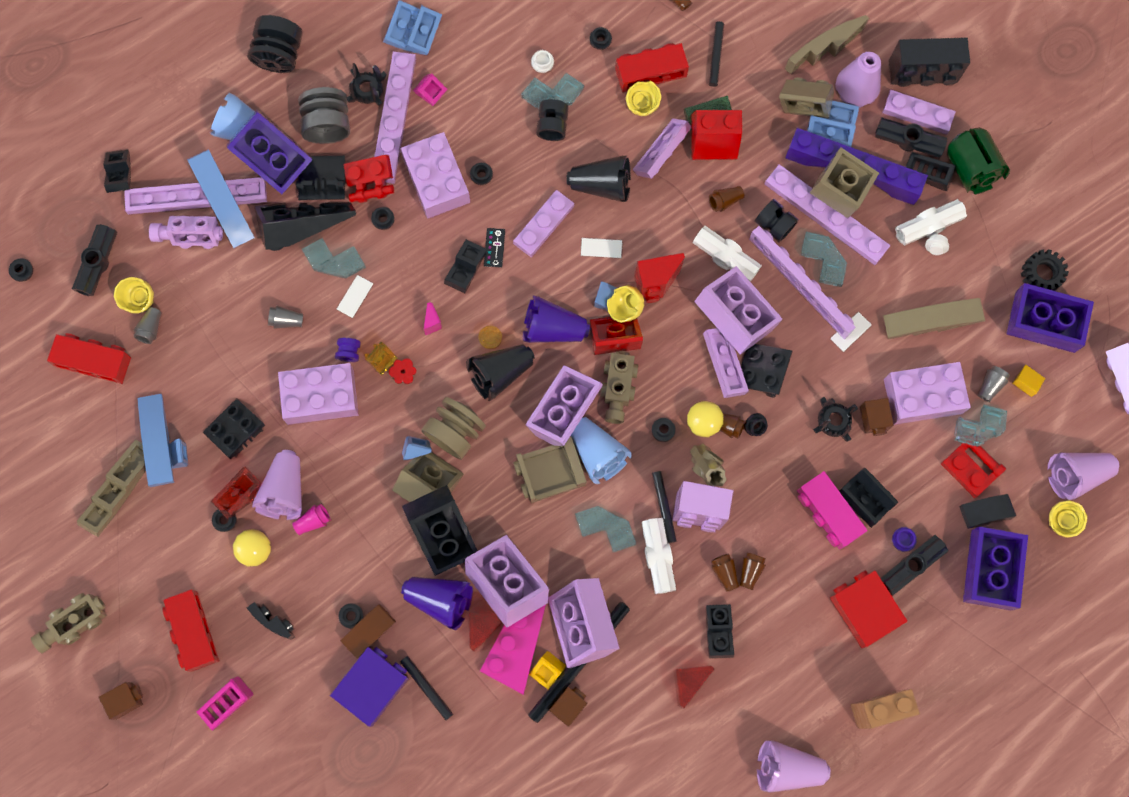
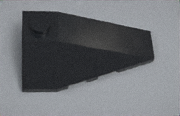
(286, 226)

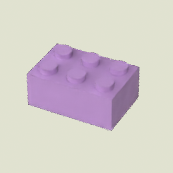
(435, 175)
(738, 310)
(318, 393)
(927, 393)
(702, 506)
(506, 581)

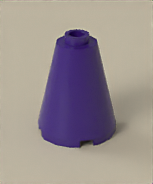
(553, 323)
(439, 598)

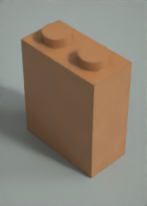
(885, 709)

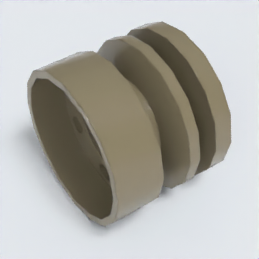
(455, 425)

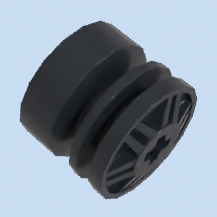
(275, 44)

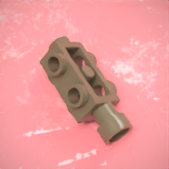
(618, 377)
(74, 614)

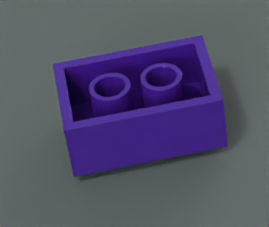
(269, 152)
(1050, 318)
(995, 568)

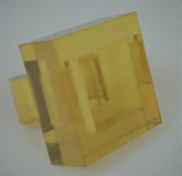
(380, 358)

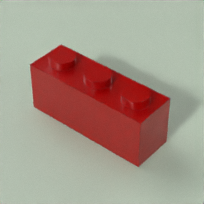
(652, 65)
(89, 358)
(190, 631)

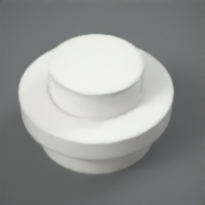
(542, 61)
(937, 244)

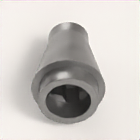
(284, 318)
(147, 327)
(993, 383)

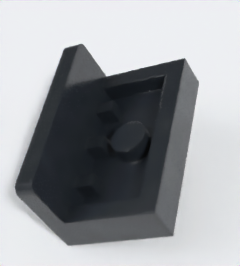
(868, 497)

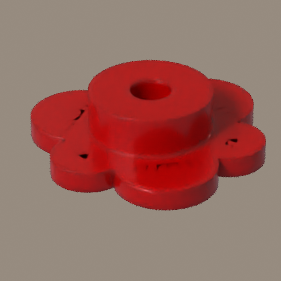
(399, 366)

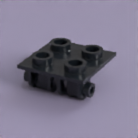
(323, 179)
(765, 368)
(234, 428)

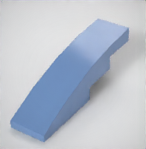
(220, 198)
(155, 440)

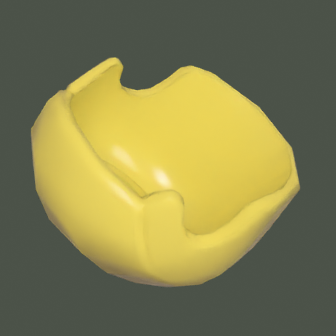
(643, 98)
(133, 295)
(625, 304)
(705, 419)
(1067, 518)
(251, 547)

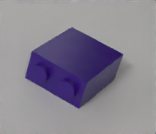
(370, 686)

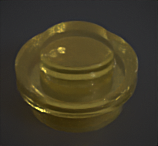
(490, 337)

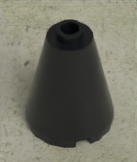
(602, 178)
(499, 369)

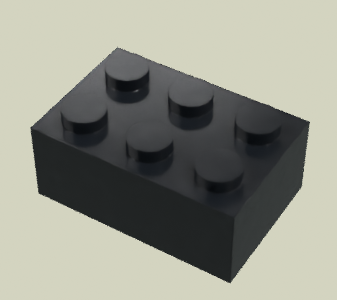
(929, 61)
(440, 529)

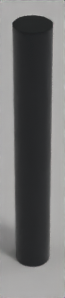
(716, 54)
(664, 507)
(426, 688)

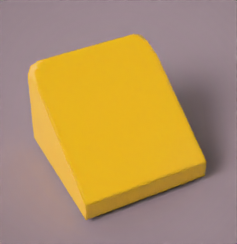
(1028, 381)
(547, 670)

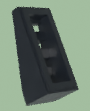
(940, 166)

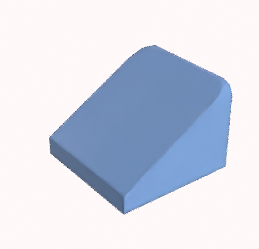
(604, 293)
(415, 447)
(178, 454)

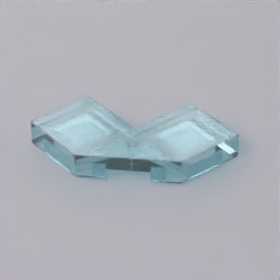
(566, 90)
(823, 249)
(341, 265)
(976, 433)
(599, 519)

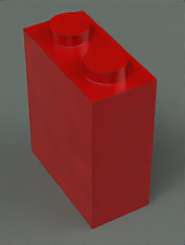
(867, 608)

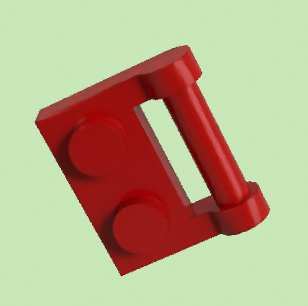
(968, 472)

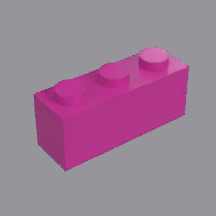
(831, 511)

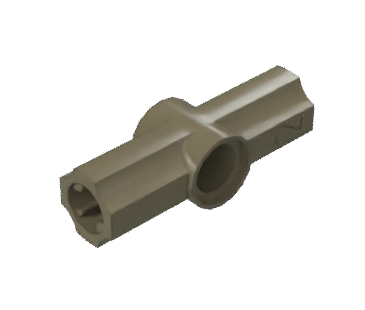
(708, 465)

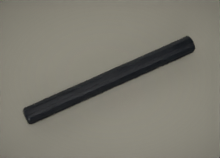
(569, 674)

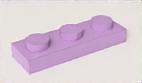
(919, 112)
(662, 148)
(543, 223)
(725, 364)

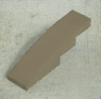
(830, 41)
(934, 318)
(115, 490)

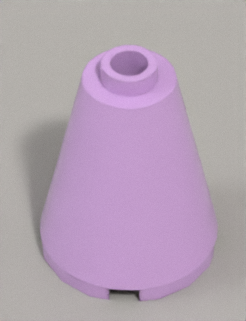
(860, 80)
(1080, 472)
(281, 488)
(789, 768)

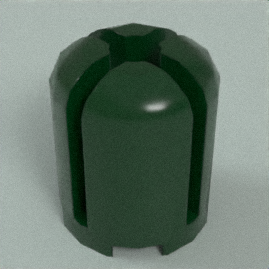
(977, 160)

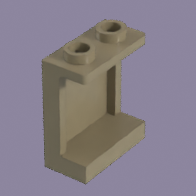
(550, 471)

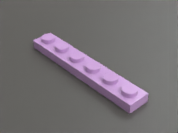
(395, 108)
(190, 196)
(845, 229)
(796, 276)

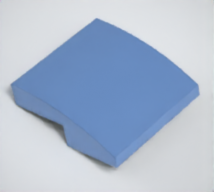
(412, 28)
(840, 124)

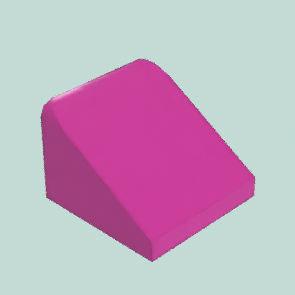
(430, 89)
(432, 321)

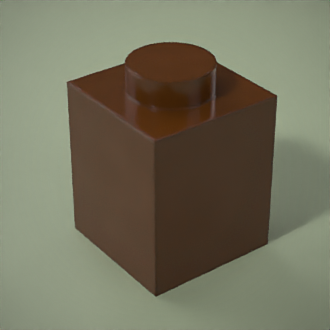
(876, 416)
(121, 700)
(569, 705)

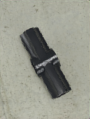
(897, 134)
(90, 274)
(924, 555)

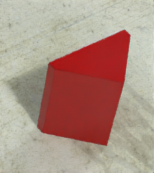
(613, 336)

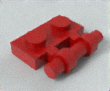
(368, 171)

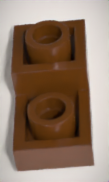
(368, 631)

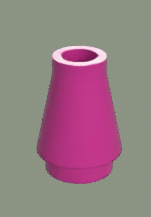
(313, 519)

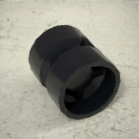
(552, 120)
(776, 220)

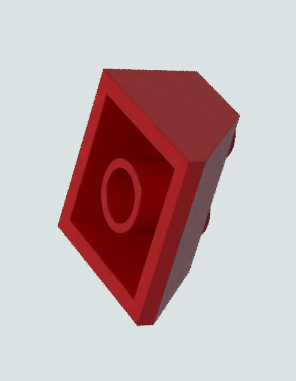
(716, 134)
(656, 275)

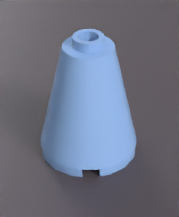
(230, 117)
(599, 451)

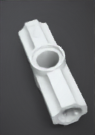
(931, 222)
(726, 253)
(658, 556)

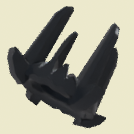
(375, 86)
(829, 407)

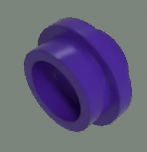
(904, 539)

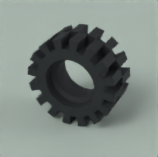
(1052, 262)

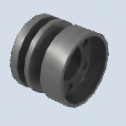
(324, 115)

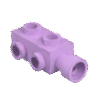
(193, 228)

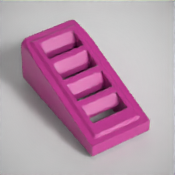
(238, 687)

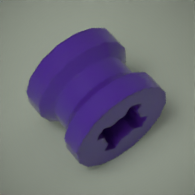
(347, 350)

